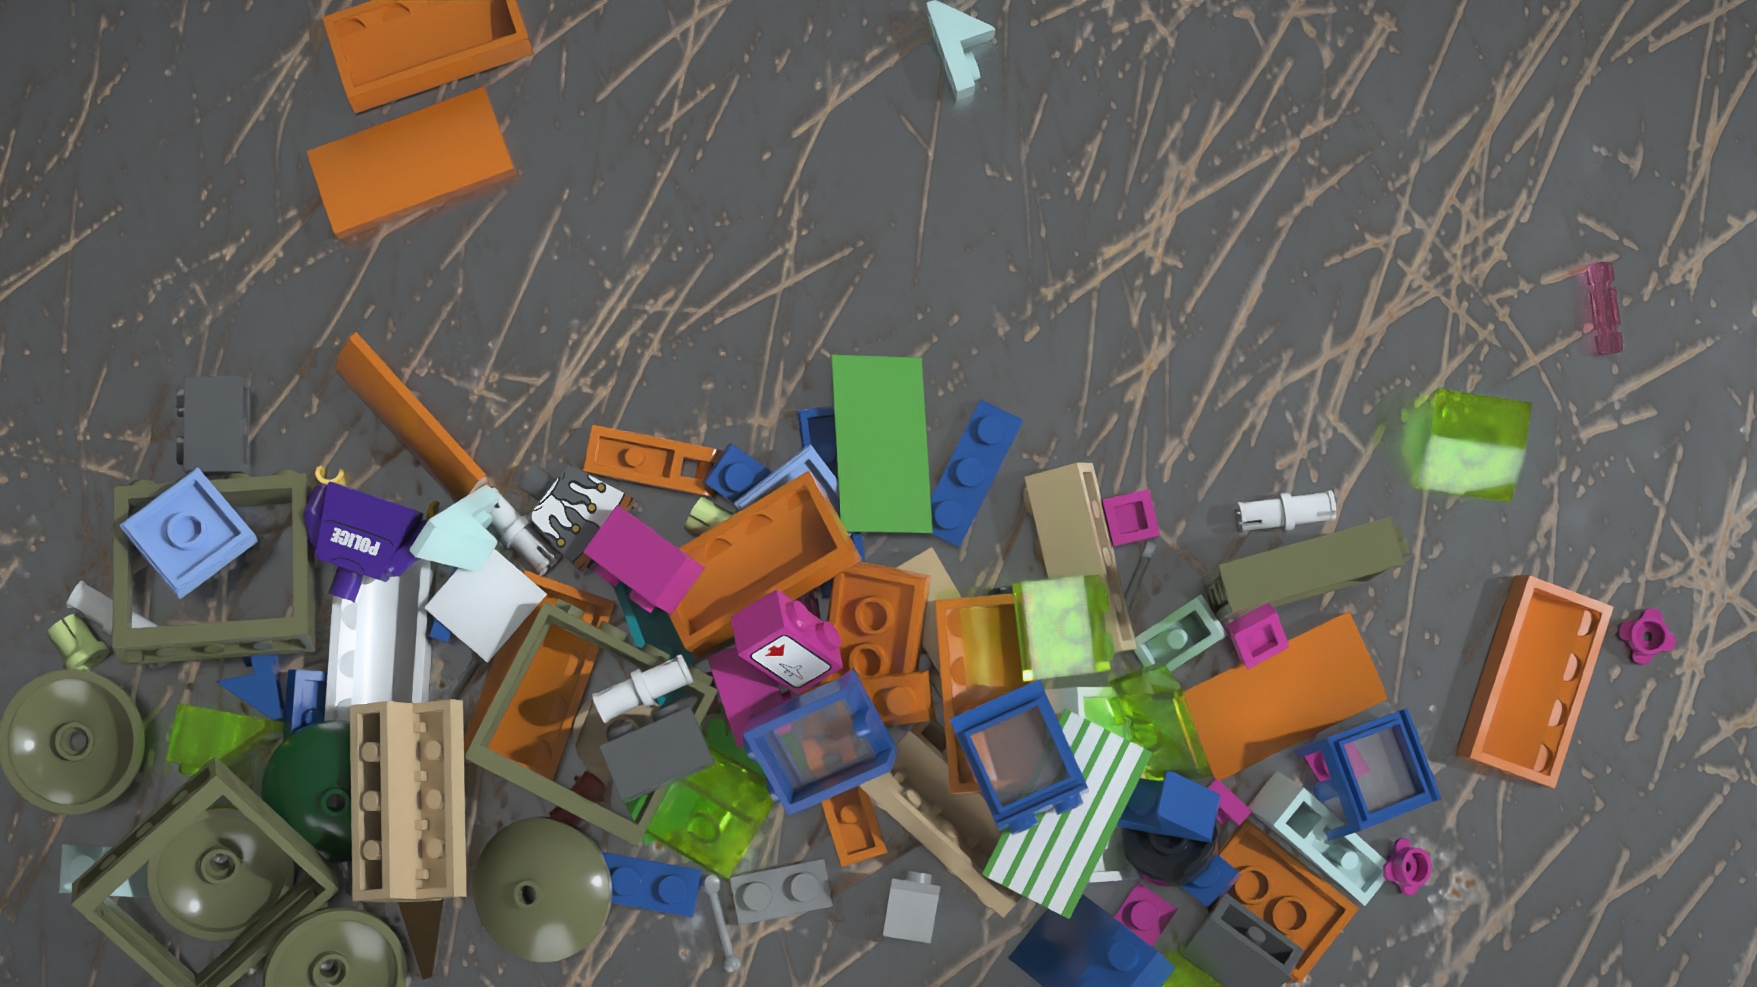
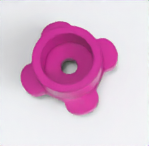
(1661, 637)
(1407, 866)

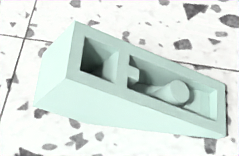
(1302, 824)

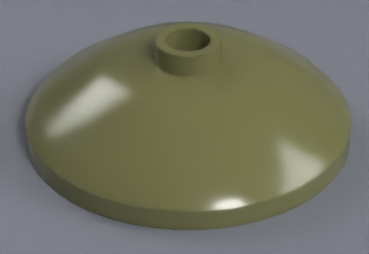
(38, 746)
(568, 882)
(225, 897)
(358, 942)

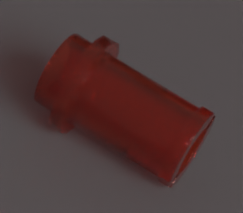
(586, 786)

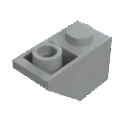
(911, 907)

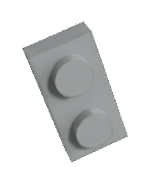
(781, 892)

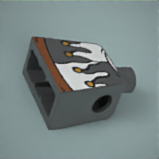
(572, 509)

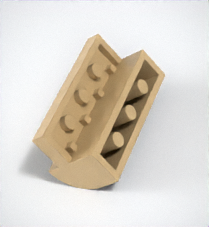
(407, 801)
(950, 826)

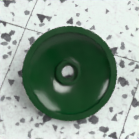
(302, 777)

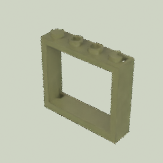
(1305, 569)
(218, 638)
(611, 640)
(153, 833)

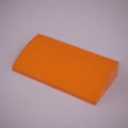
(416, 45)
(411, 163)
(408, 420)
(778, 543)
(976, 666)
(1534, 680)
(552, 689)
(1285, 698)

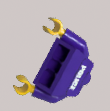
(360, 533)

